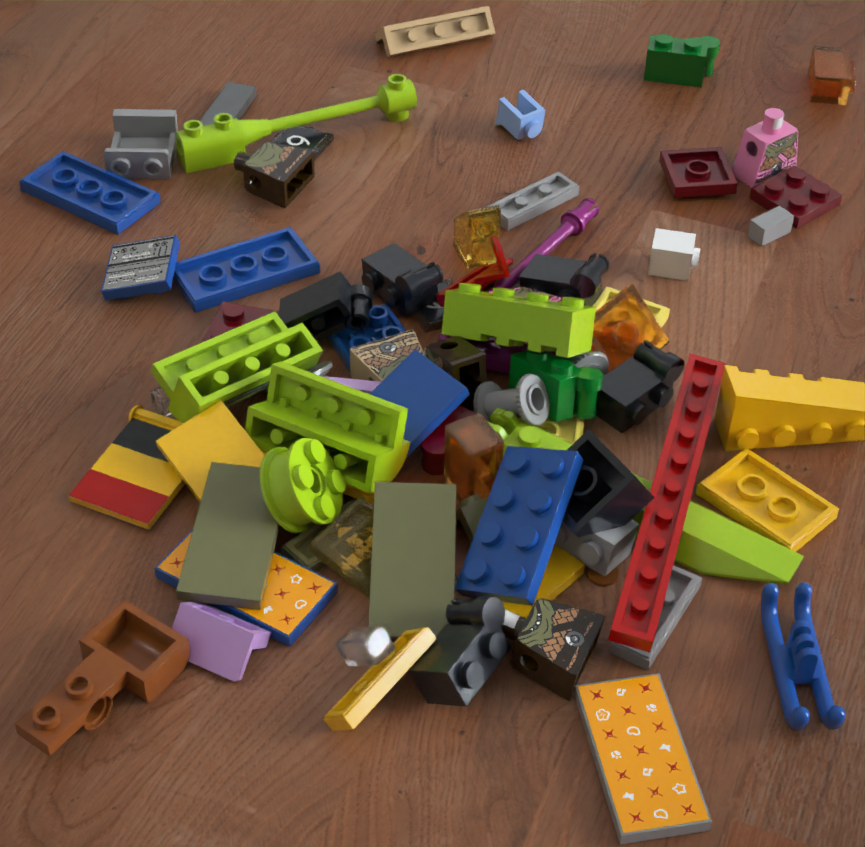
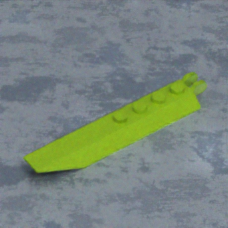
(708, 540)

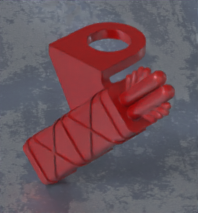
(484, 274)

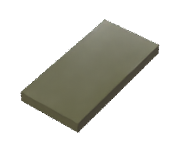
(230, 541)
(412, 556)

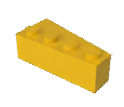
(787, 411)

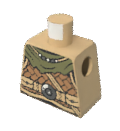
(379, 358)

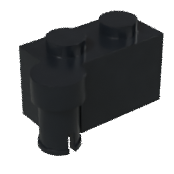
(566, 276)
(401, 279)
(326, 305)
(638, 386)
(463, 653)

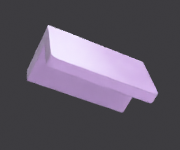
(218, 638)

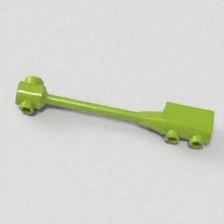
(218, 143)

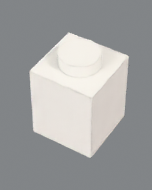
(673, 254)

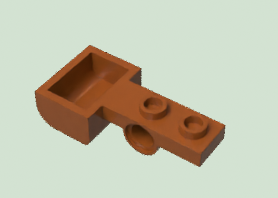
(118, 652)

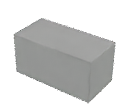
(770, 226)

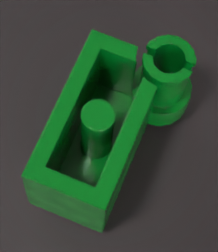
(680, 59)
(568, 387)

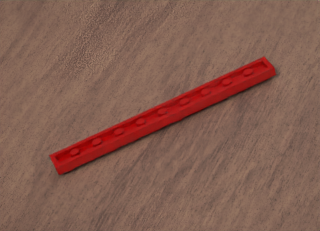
(665, 515)

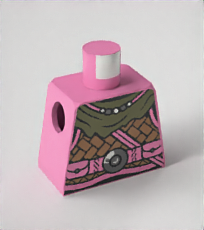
(766, 149)

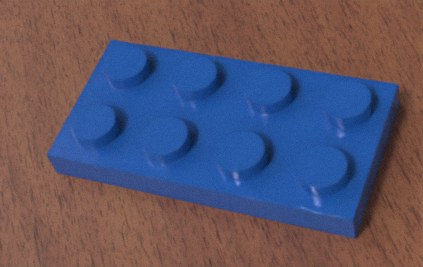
(519, 524)

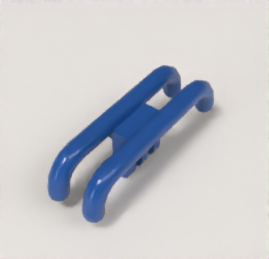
(798, 660)

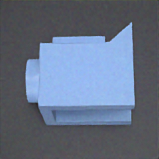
(524, 119)

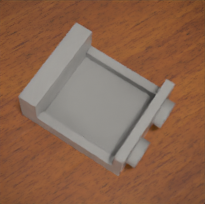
(142, 143)

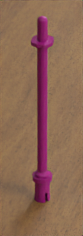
(572, 223)

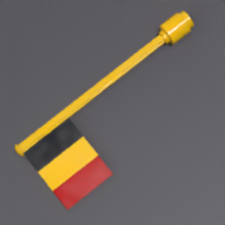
(134, 476)

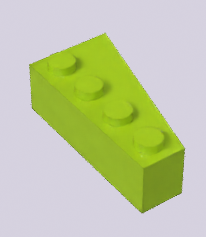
(516, 319)

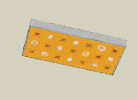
(641, 759)

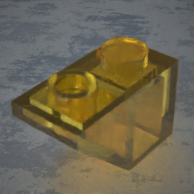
(474, 233)

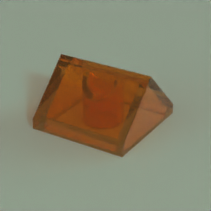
(623, 326)

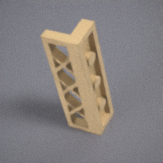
(436, 31)

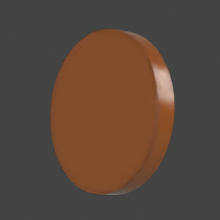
(600, 580)

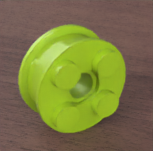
(301, 485)

